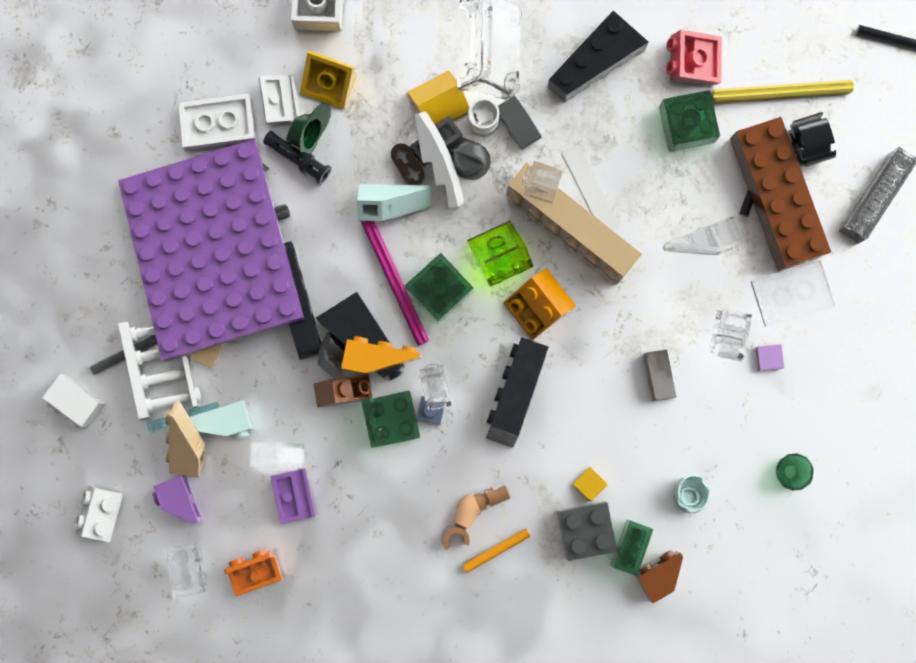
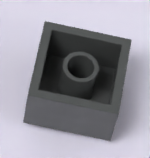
(587, 531)

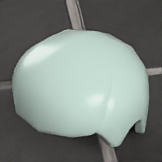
(691, 493)

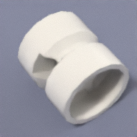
(483, 117)

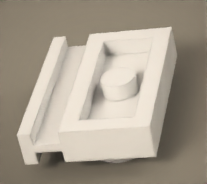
(279, 99)

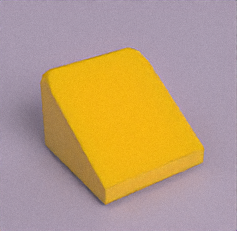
(590, 484)

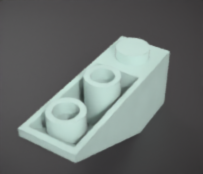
(391, 201)

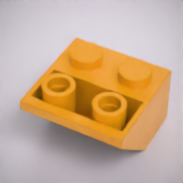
(539, 303)

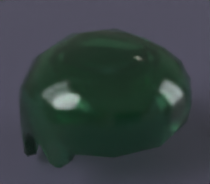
(794, 472)

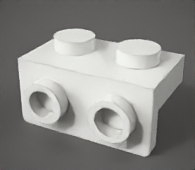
(98, 513)

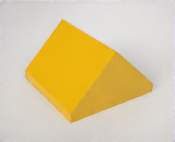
(327, 79)
(440, 98)

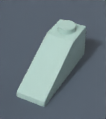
(225, 421)

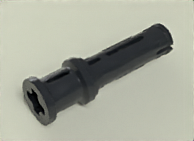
(307, 163)

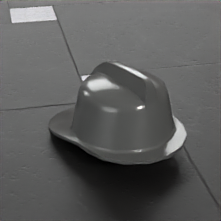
(470, 158)

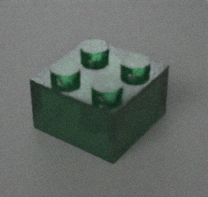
(689, 121)
(439, 288)

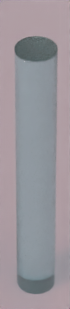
(160, 423)

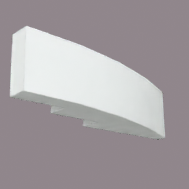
(435, 151)

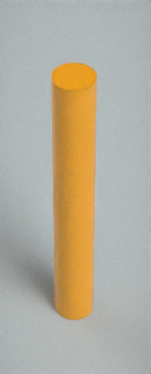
(496, 550)

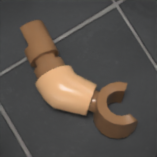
(469, 508)

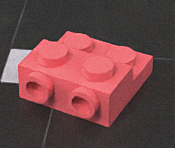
(694, 58)

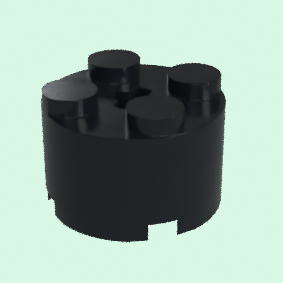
(813, 139)

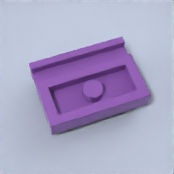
(293, 496)

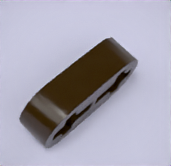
(403, 168)

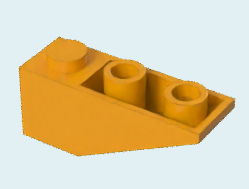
(371, 358)

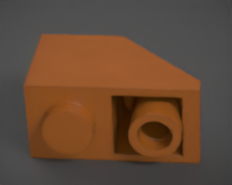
(342, 390)
(660, 578)

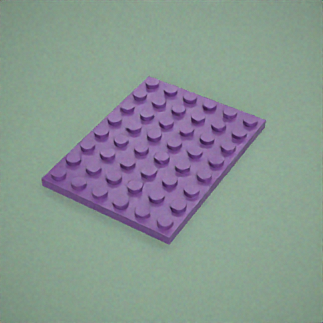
(210, 250)

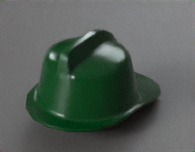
(308, 128)

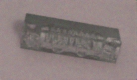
(878, 195)

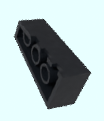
(603, 51)
(517, 392)

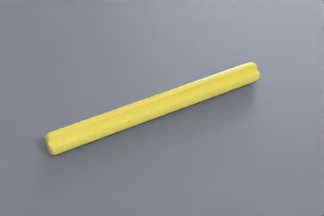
(782, 91)

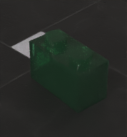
(631, 547)

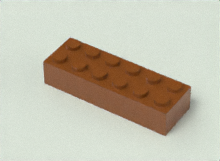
(780, 194)

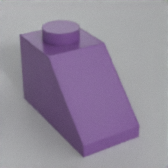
(177, 499)

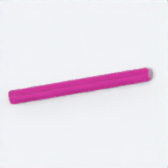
(395, 282)

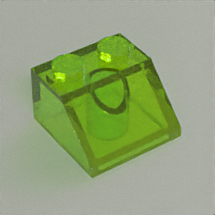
(500, 253)

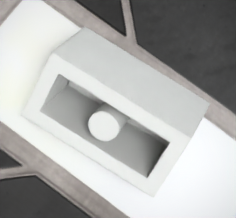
(73, 401)

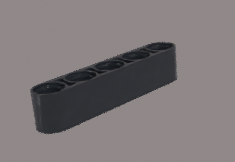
(305, 331)

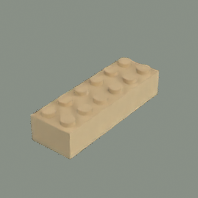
(578, 229)

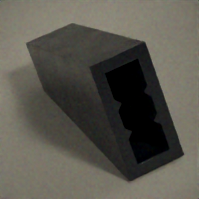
(354, 319)

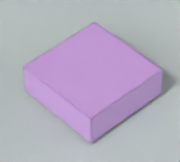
(769, 357)

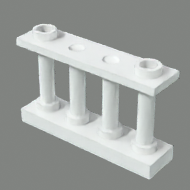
(141, 382)

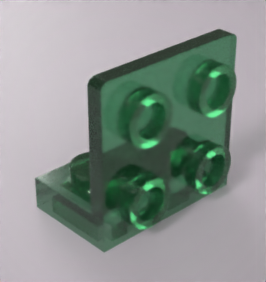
(390, 419)

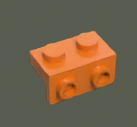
(253, 573)

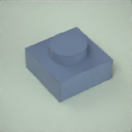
(432, 416)

